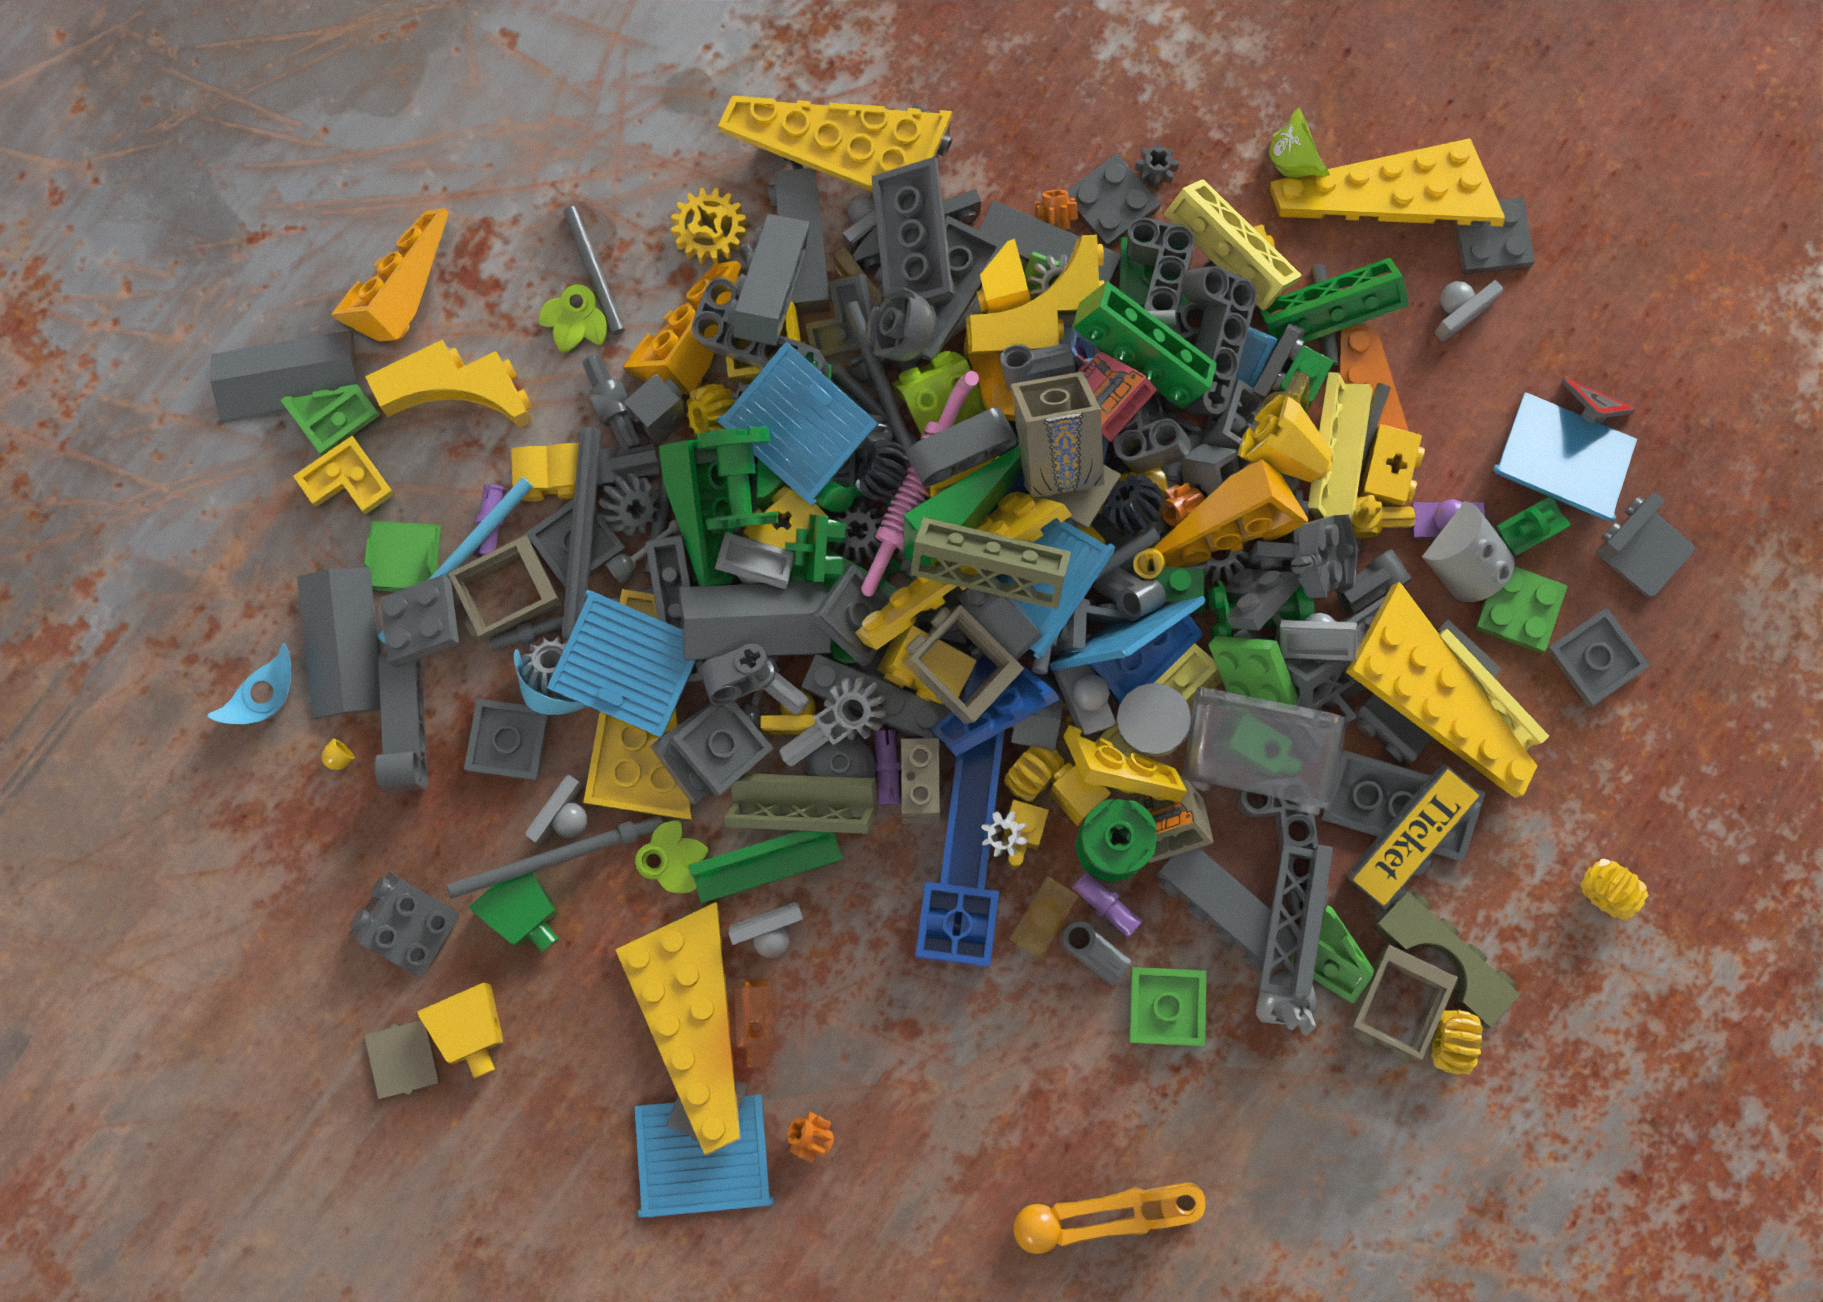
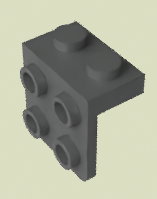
(1645, 546)
(1276, 555)
(1085, 616)
(403, 924)

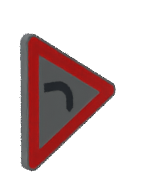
(1597, 404)

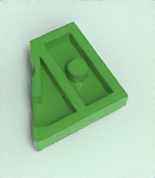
(331, 415)
(1339, 960)

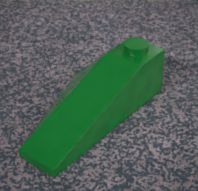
(696, 495)
(965, 501)

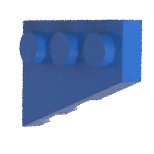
(1149, 661)
(1018, 701)

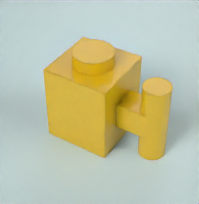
(1035, 819)

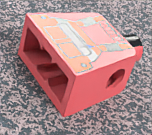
(1117, 389)

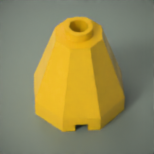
(1287, 441)

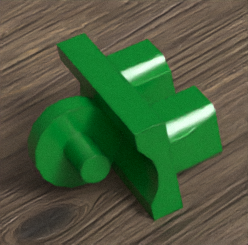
(1532, 526)
(817, 563)

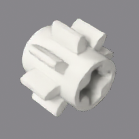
(996, 828)

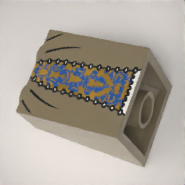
(1058, 434)

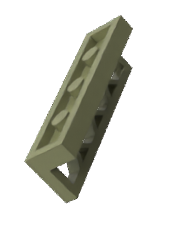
(990, 556)
(802, 799)

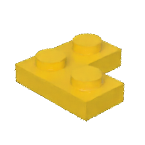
(343, 468)

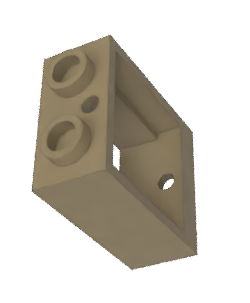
(490, 563)
(1007, 666)
(920, 781)
(1420, 971)

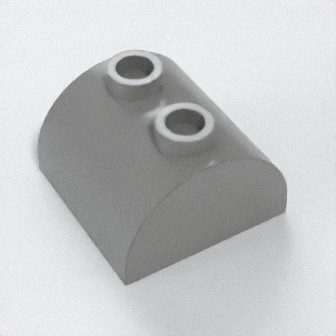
(1470, 556)

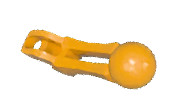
(1040, 1229)

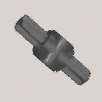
(608, 401)

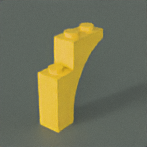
(1037, 321)
(441, 375)

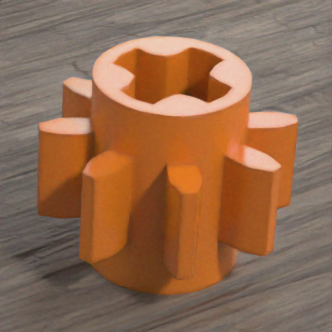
(1056, 208)
(1180, 503)
(810, 1137)

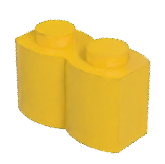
(547, 468)

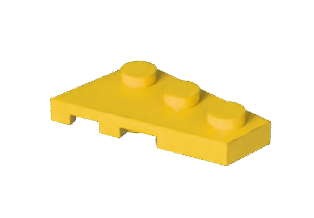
(1107, 766)

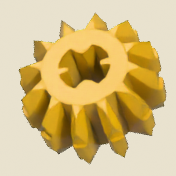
(707, 405)
(1033, 772)
(1614, 889)
(1457, 1042)

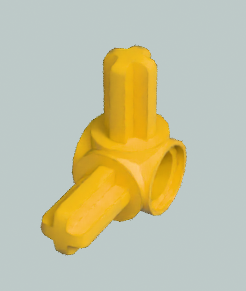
(1372, 517)

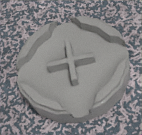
(1154, 719)

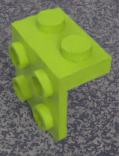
(930, 387)

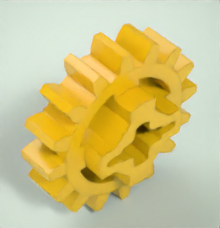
(717, 213)

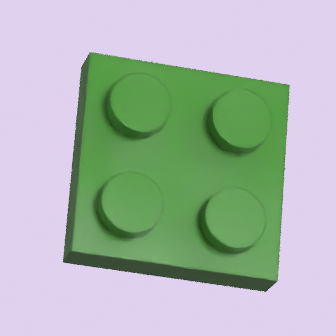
(1523, 610)
(1253, 668)
(1167, 1006)

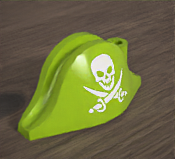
(1295, 150)

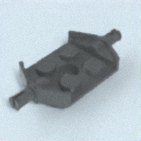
(1326, 555)

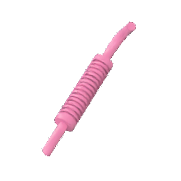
(912, 492)

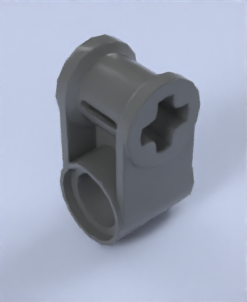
(735, 674)

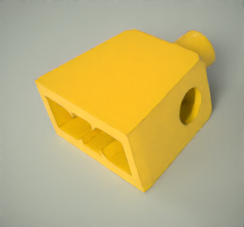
(466, 1027)

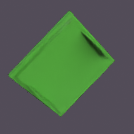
(401, 554)

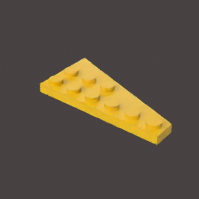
(838, 137)
(1402, 187)
(1016, 517)
(1425, 682)
(623, 766)
(685, 1004)

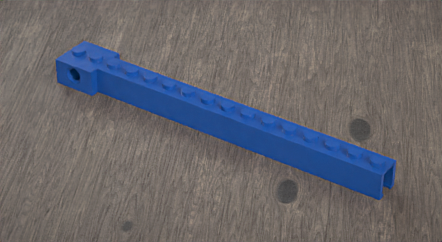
(959, 911)

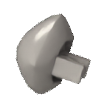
(1284, 1010)

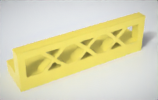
(1232, 244)
(1344, 430)
(1190, 671)
(1515, 717)

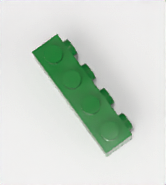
(1144, 344)

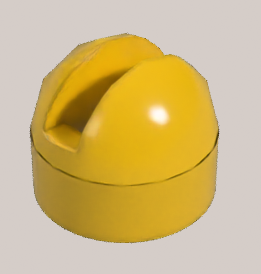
(1141, 563)
(337, 755)

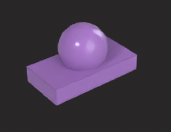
(1434, 516)

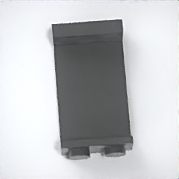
(1393, 730)

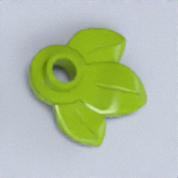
(573, 323)
(675, 857)

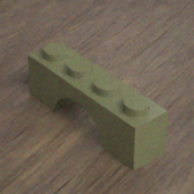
(1479, 987)

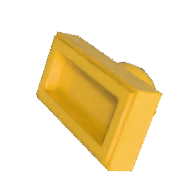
(789, 723)

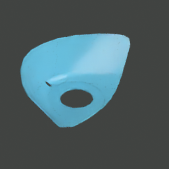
(541, 703)
(242, 708)

